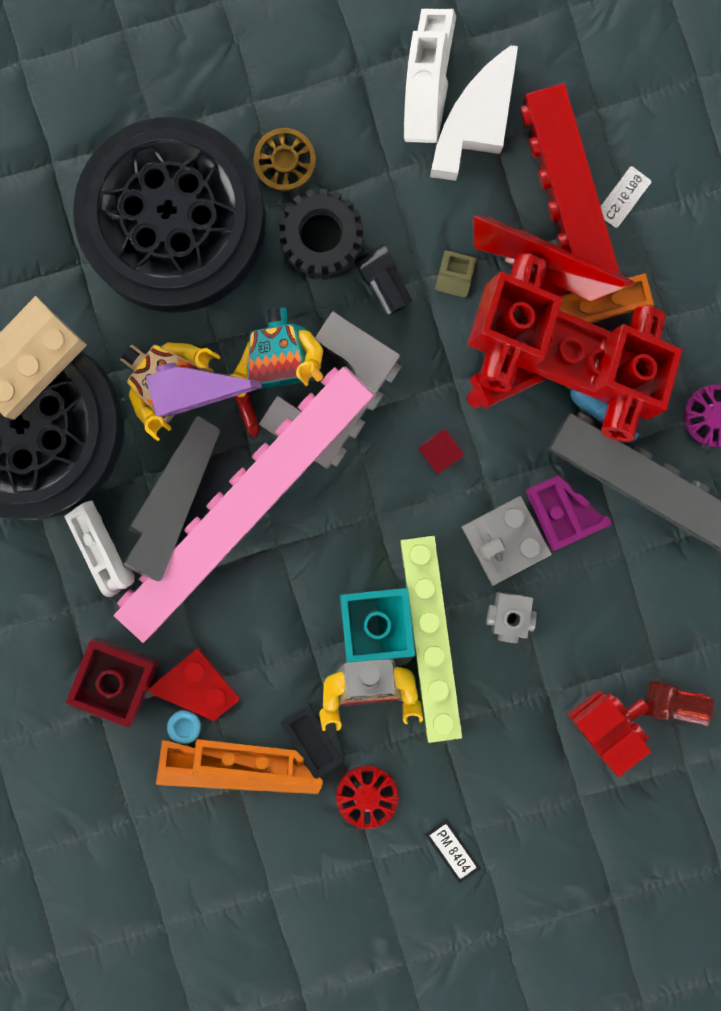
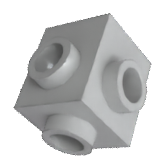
(505, 605)

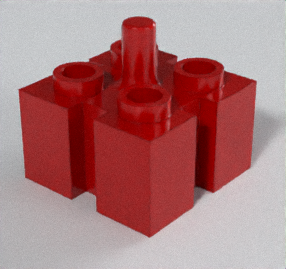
(612, 730)

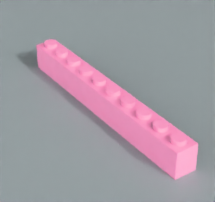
(246, 502)

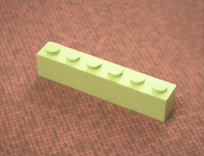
(431, 639)

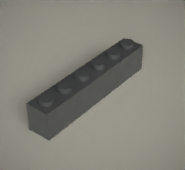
(639, 478)

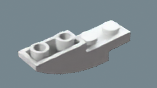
(427, 75)

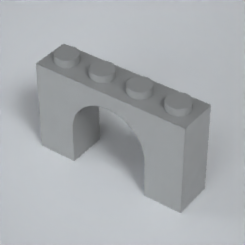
(369, 362)

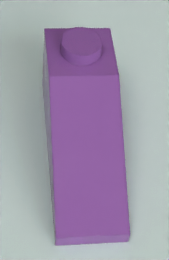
(184, 388)

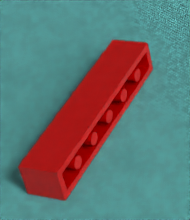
(566, 175)

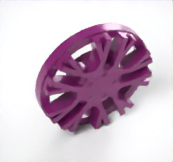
(710, 416)

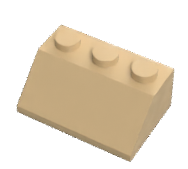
(32, 355)

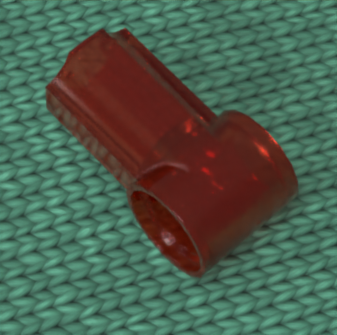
(670, 702)

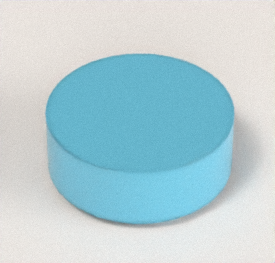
(184, 726)

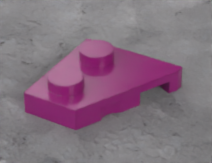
(564, 513)

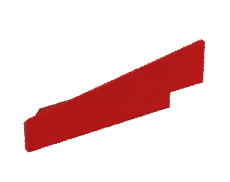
(564, 267)

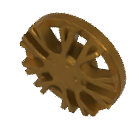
(284, 159)

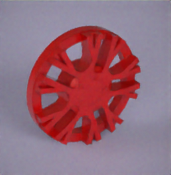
(367, 797)

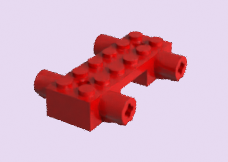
(526, 330)

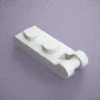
(98, 549)

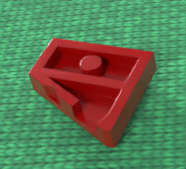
(196, 687)

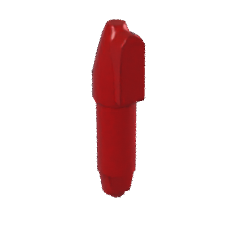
(248, 414)

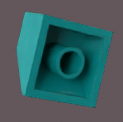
(377, 625)

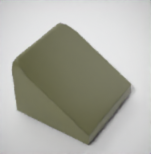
(455, 274)

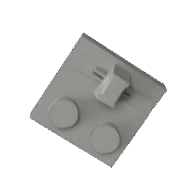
(506, 540)

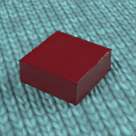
(440, 451)

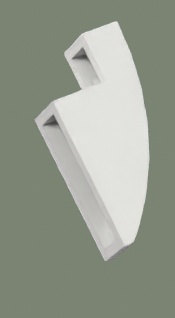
(477, 117)

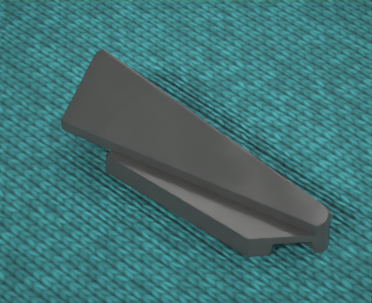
(169, 502)

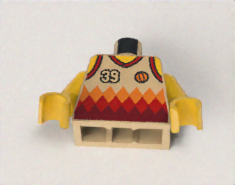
(145, 364)

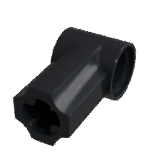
(380, 273)

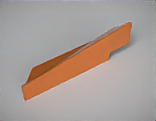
(235, 767)

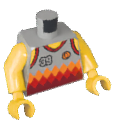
(369, 683)

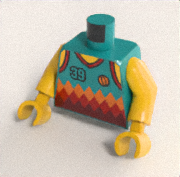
(281, 354)

